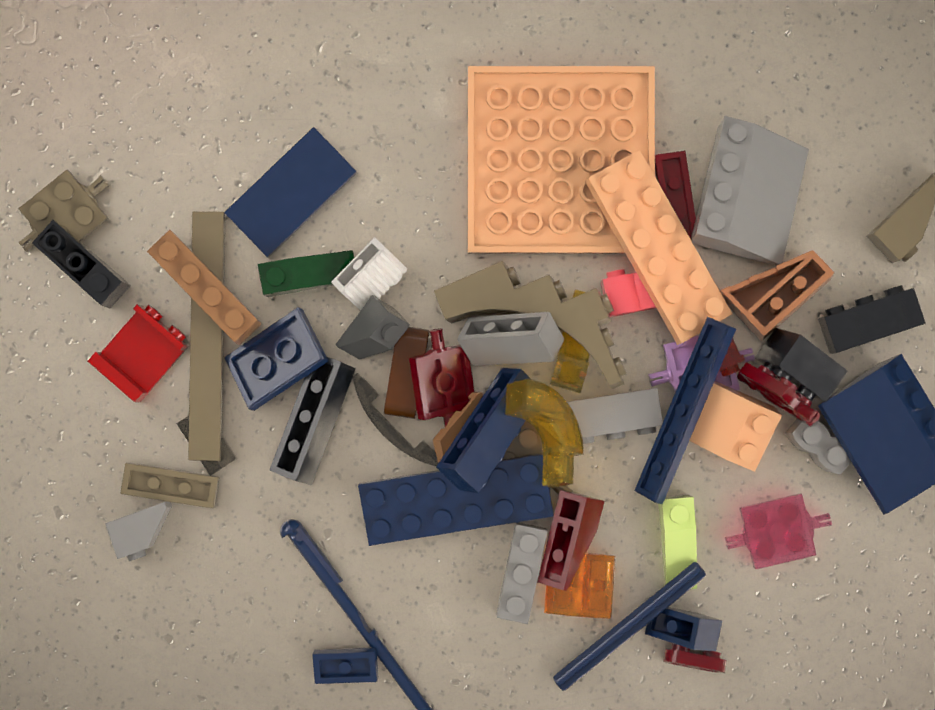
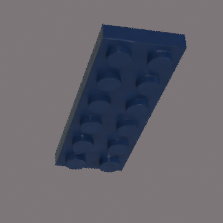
(433, 506)

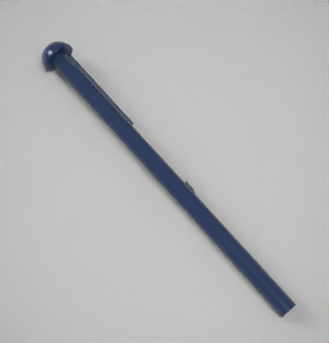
(331, 580)

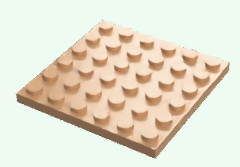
(536, 143)

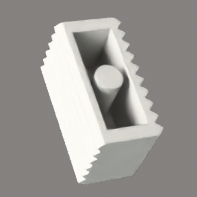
(369, 274)

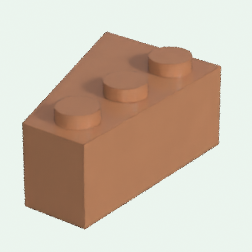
(776, 294)

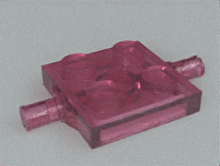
(778, 531)

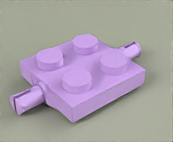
(677, 360)

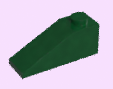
(302, 272)

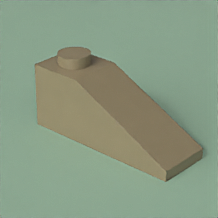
(906, 224)

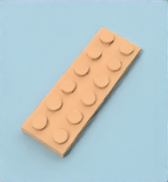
(658, 246)

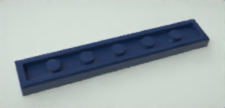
(685, 410)

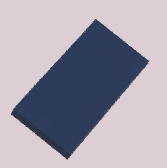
(290, 192)

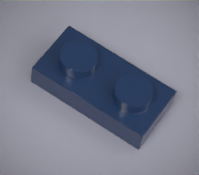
(345, 665)

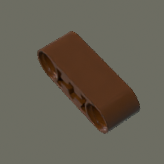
(400, 392)

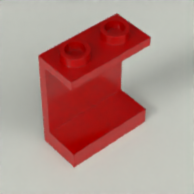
(140, 353)

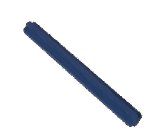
(629, 626)

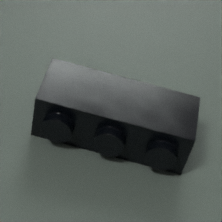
(871, 319)

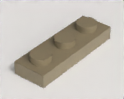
(169, 485)

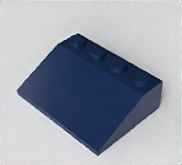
(886, 431)

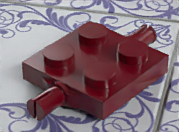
(441, 379)
(778, 392)

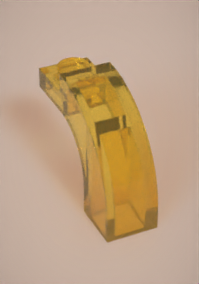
(570, 363)
(554, 423)

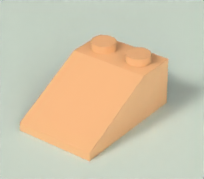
(735, 426)

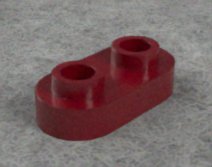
(708, 661)

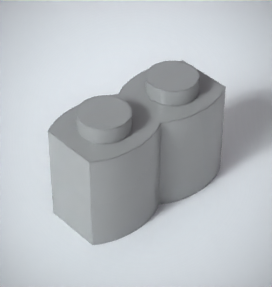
(822, 448)

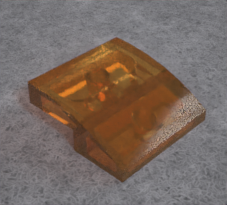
(589, 591)

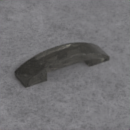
(367, 396)

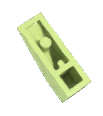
(678, 535)

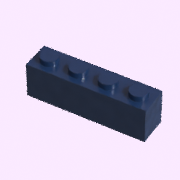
(483, 437)

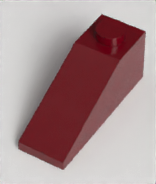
(569, 538)

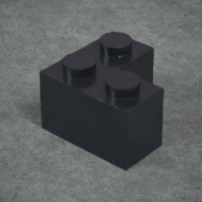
(802, 363)

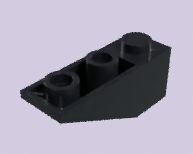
(81, 264)

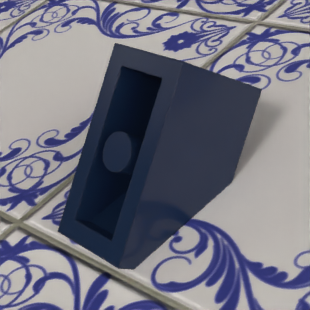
(686, 629)

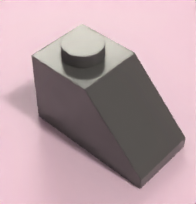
(373, 330)

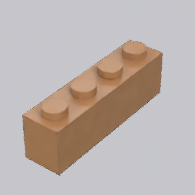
(204, 287)

